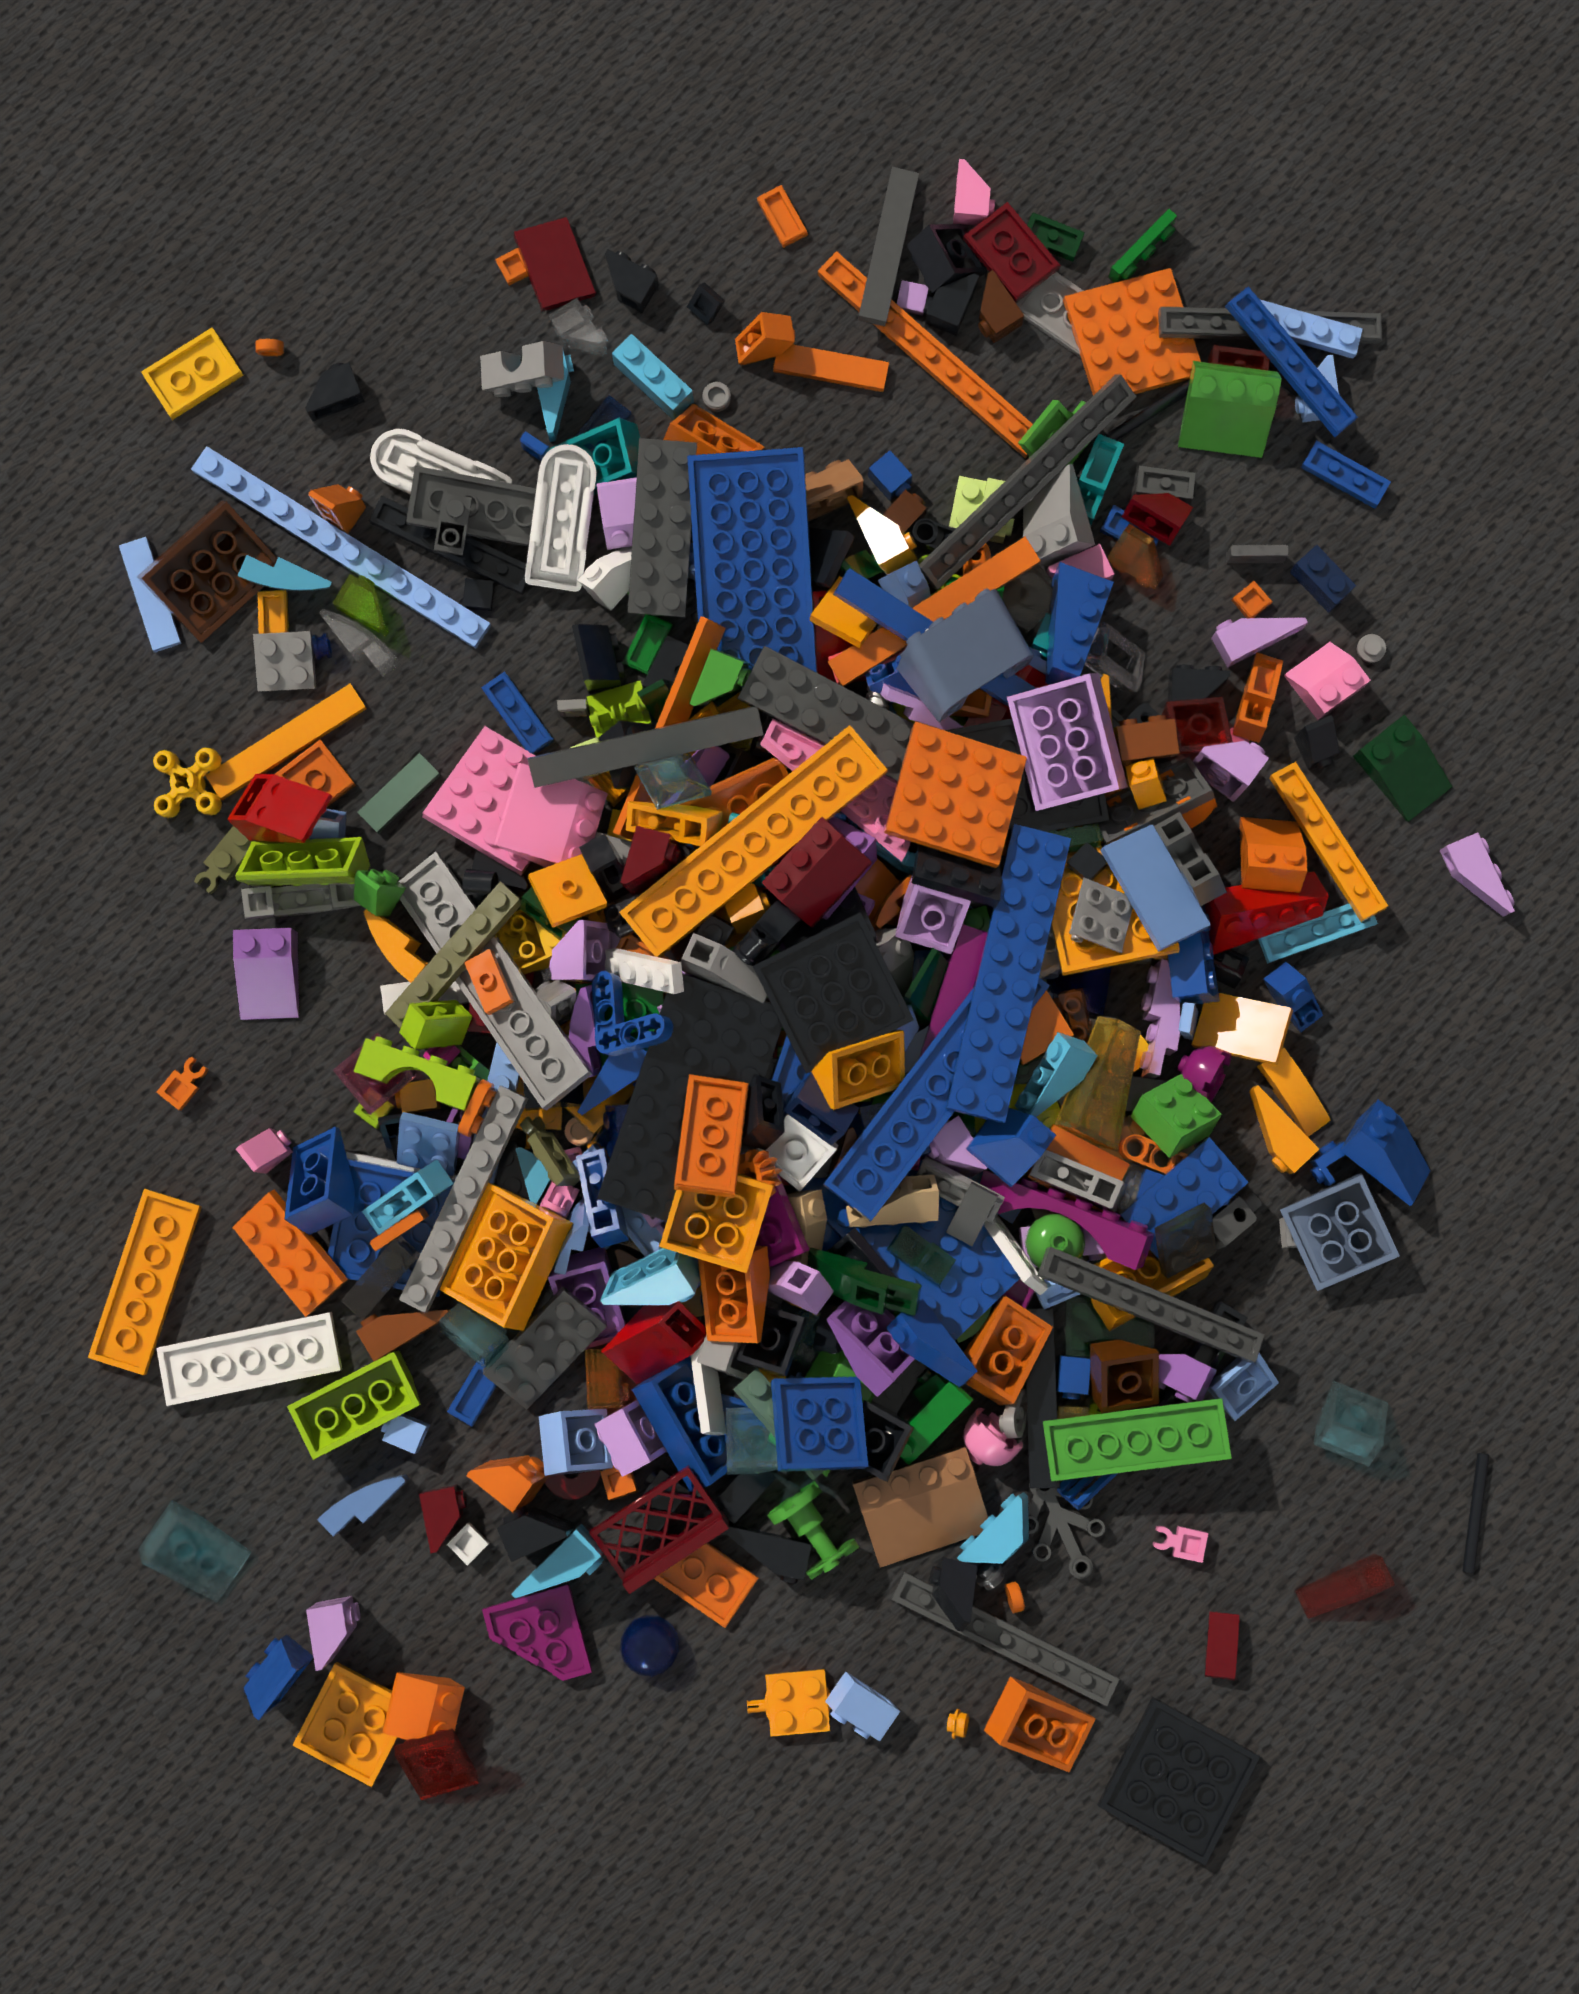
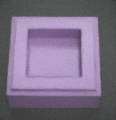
(912, 297)

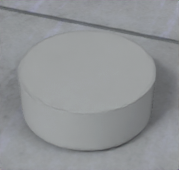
(716, 396)

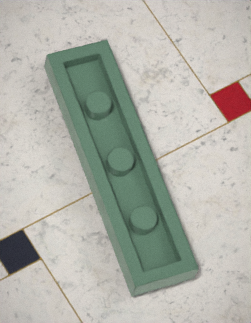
(757, 1395)

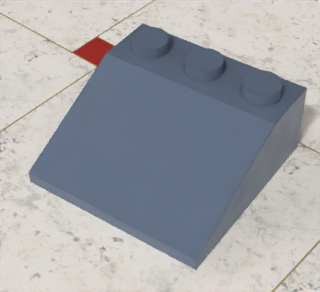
(1339, 1232)

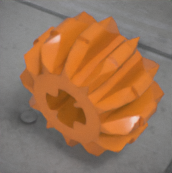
(760, 1167)

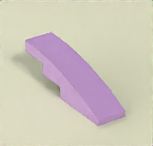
(916, 709)

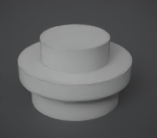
(1371, 648)

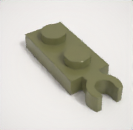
(224, 859)
(550, 1153)

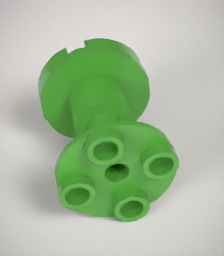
(807, 1520)

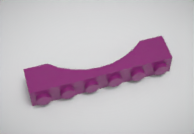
(1119, 1240)

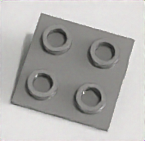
(1101, 916)

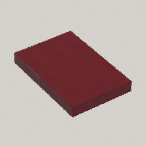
(1011, 251)
(554, 264)

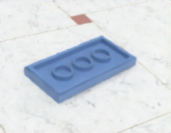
(1155, 887)

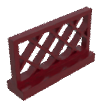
(672, 1551)

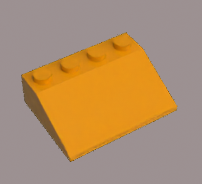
(505, 1257)

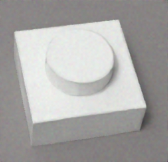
(468, 1543)

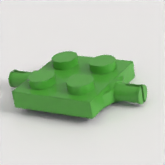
(1046, 425)

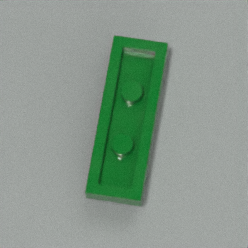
(1144, 247)

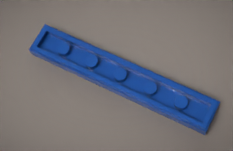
(1291, 361)

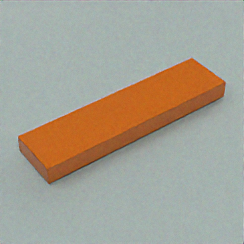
(832, 367)

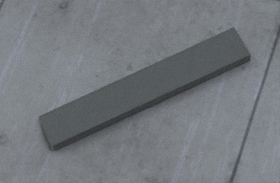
(888, 246)

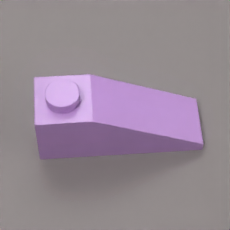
(1251, 635)

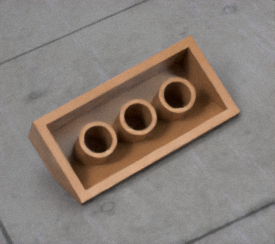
(831, 487)

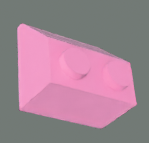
(1327, 679)

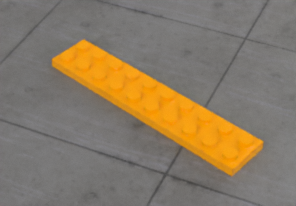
(753, 842)

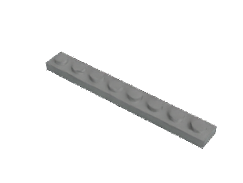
(463, 1199)

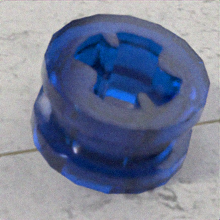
(322, 646)

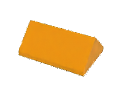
(862, 1070)

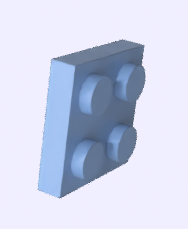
(427, 1140)

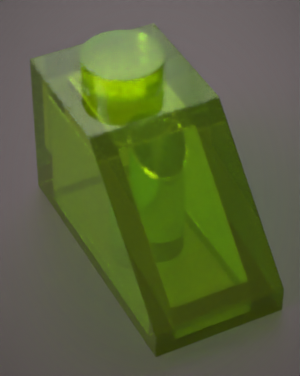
(362, 603)

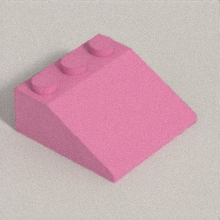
(549, 820)

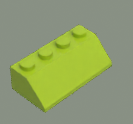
(303, 863)
(355, 1404)

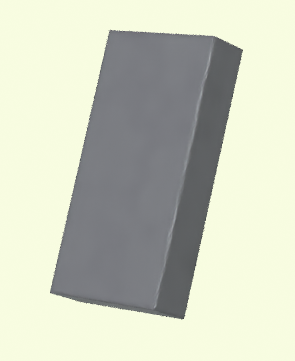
(1257, 554)

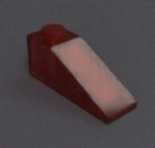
(1345, 1586)

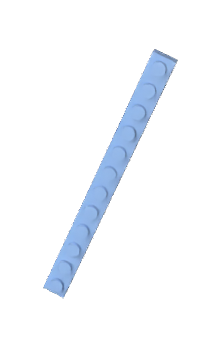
(341, 547)

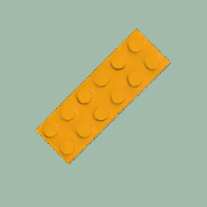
(144, 1282)

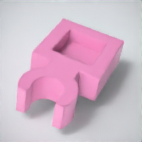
(1186, 1543)

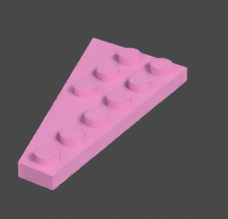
(868, 810)

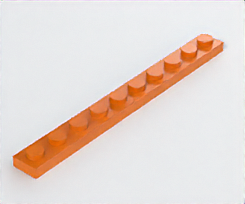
(932, 356)

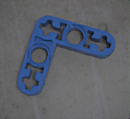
(616, 1027)

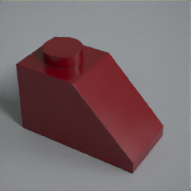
(1158, 514)
(441, 1513)

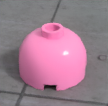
(987, 1442)

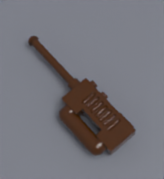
(1075, 1005)

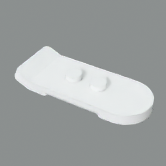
(401, 450)
(561, 519)

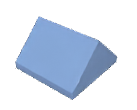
(1242, 1385)

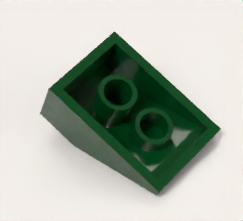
(1404, 768)

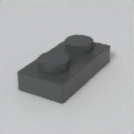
(1159, 480)

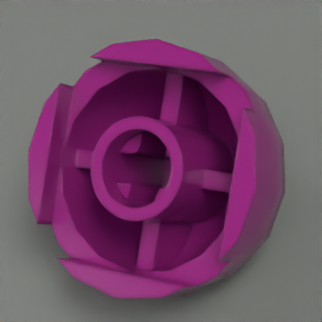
(1205, 1069)

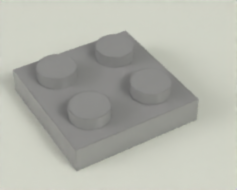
(284, 661)

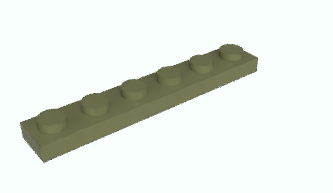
(461, 947)

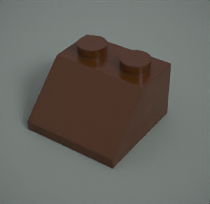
(1123, 1375)

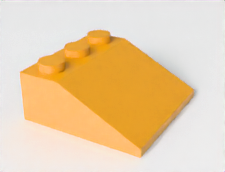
(718, 1226)

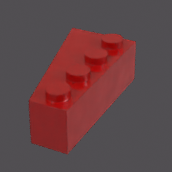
(1255, 913)

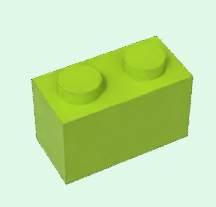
(435, 1024)

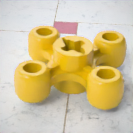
(194, 780)

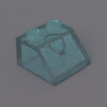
(473, 1333)
(1351, 1424)
(749, 1443)

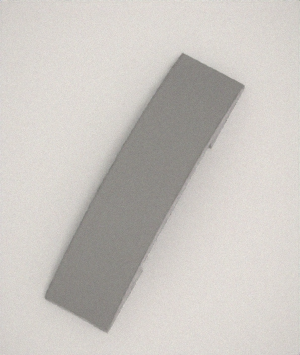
(296, 900)

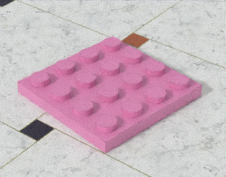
(476, 796)

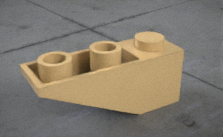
(912, 1201)

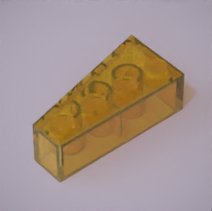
(1098, 1103)

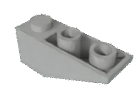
(721, 967)

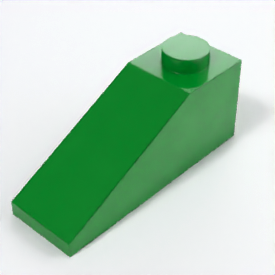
(934, 1419)

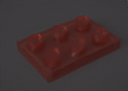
(436, 1764)

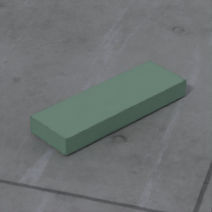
(398, 793)

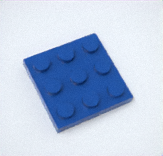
(819, 1423)

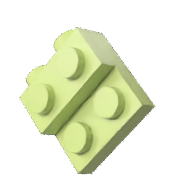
(969, 496)

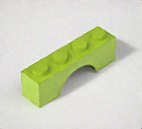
(384, 1062)

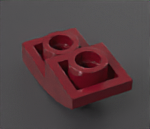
(1222, 1645)

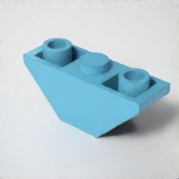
(1000, 1534)

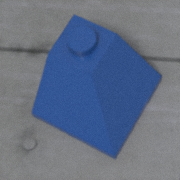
(1012, 1146)

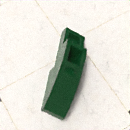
(864, 1287)

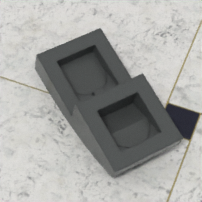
(972, 1213)

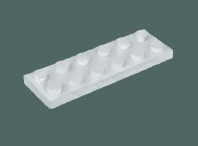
(249, 1358)

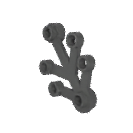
(1059, 1519)

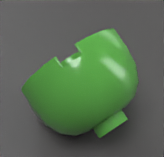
(1054, 1232)

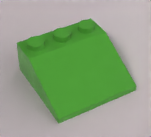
(1229, 409)

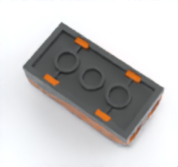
(1184, 791)

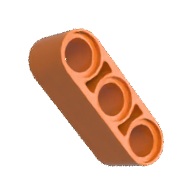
(1146, 1155)

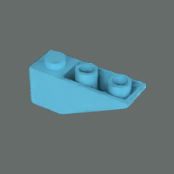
(1058, 1072)

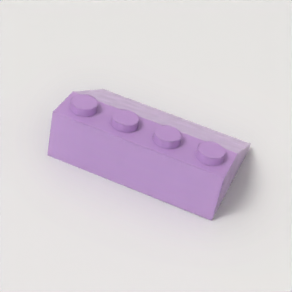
(1067, 741)

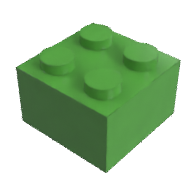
(1175, 1115)

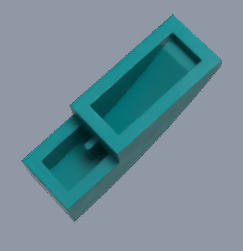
(1098, 472)

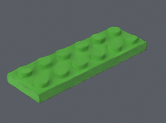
(1137, 1440)

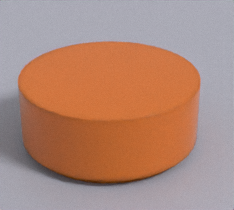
(269, 347)
(1014, 1597)

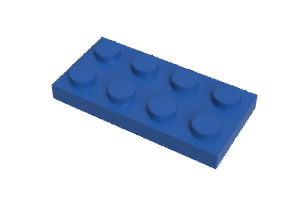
(1198, 1178)

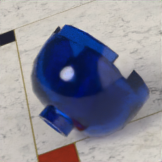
(649, 1645)

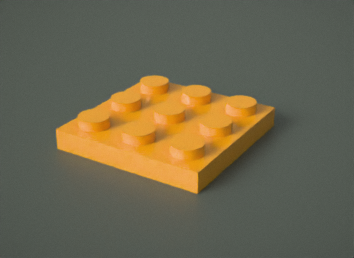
(349, 1725)

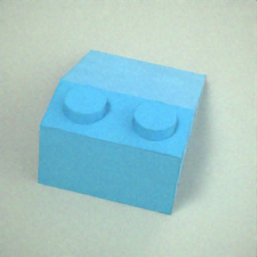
(654, 1280)
(567, 1562)

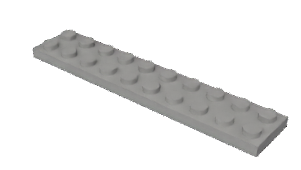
(523, 1028)

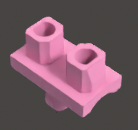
(559, 1199)

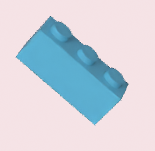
(652, 377)

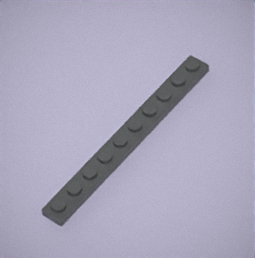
(1026, 481)

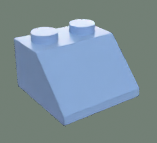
(572, 1442)

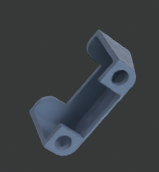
(963, 653)

